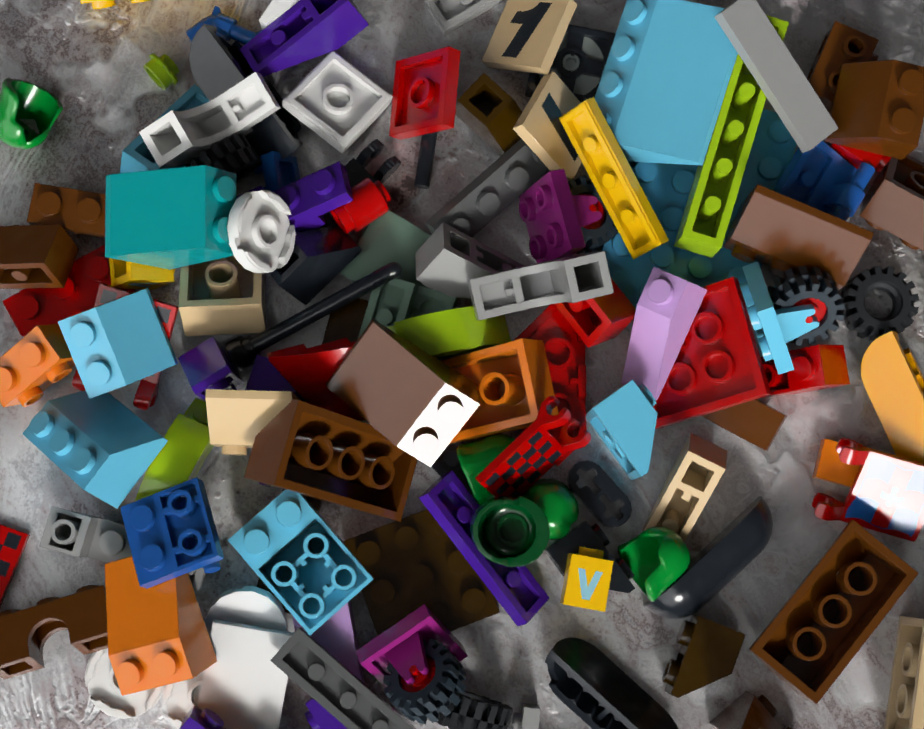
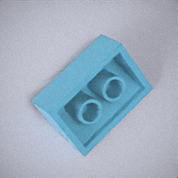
(96, 443)

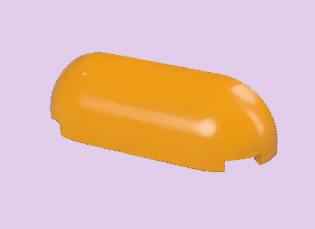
(896, 394)

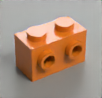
(34, 366)

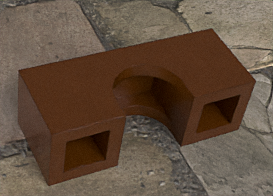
(71, 208)
(27, 630)

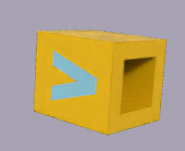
(138, 276)
(587, 579)

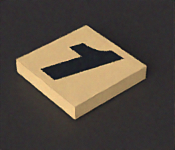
(529, 35)
(542, 129)

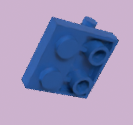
(825, 181)
(172, 533)

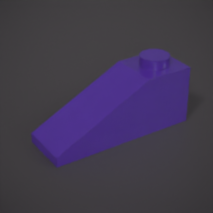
(303, 34)

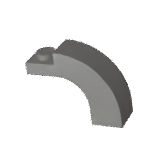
(541, 284)

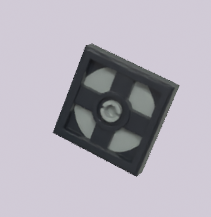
(579, 61)

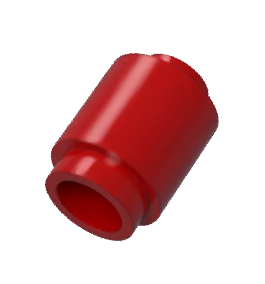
(368, 205)

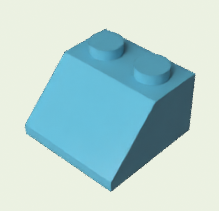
(118, 343)
(627, 427)

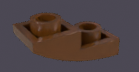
(750, 421)

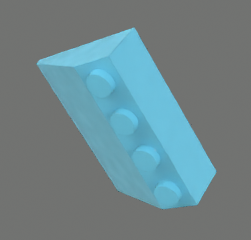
(666, 80)

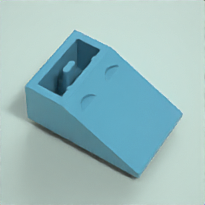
(301, 559)

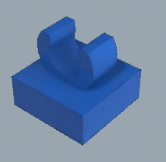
(277, 171)

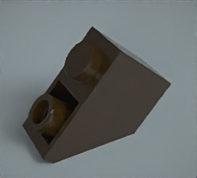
(490, 113)
(705, 655)

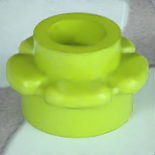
(162, 70)

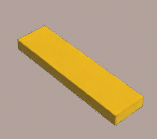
(613, 178)

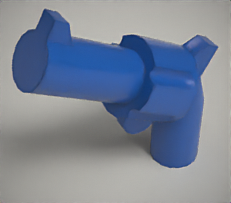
(226, 27)

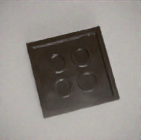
(419, 566)

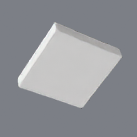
(337, 101)

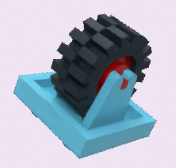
(791, 310)

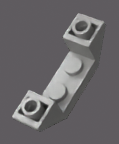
(92, 538)

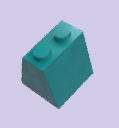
(169, 216)

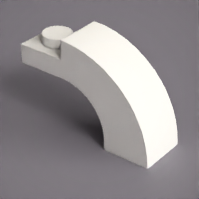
(186, 133)

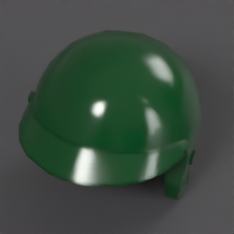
(510, 530)

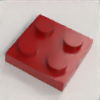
(425, 93)

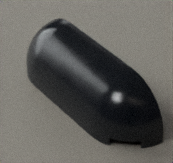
(220, 67)
(717, 563)
(601, 690)

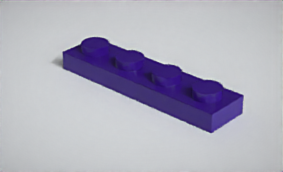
(511, 586)

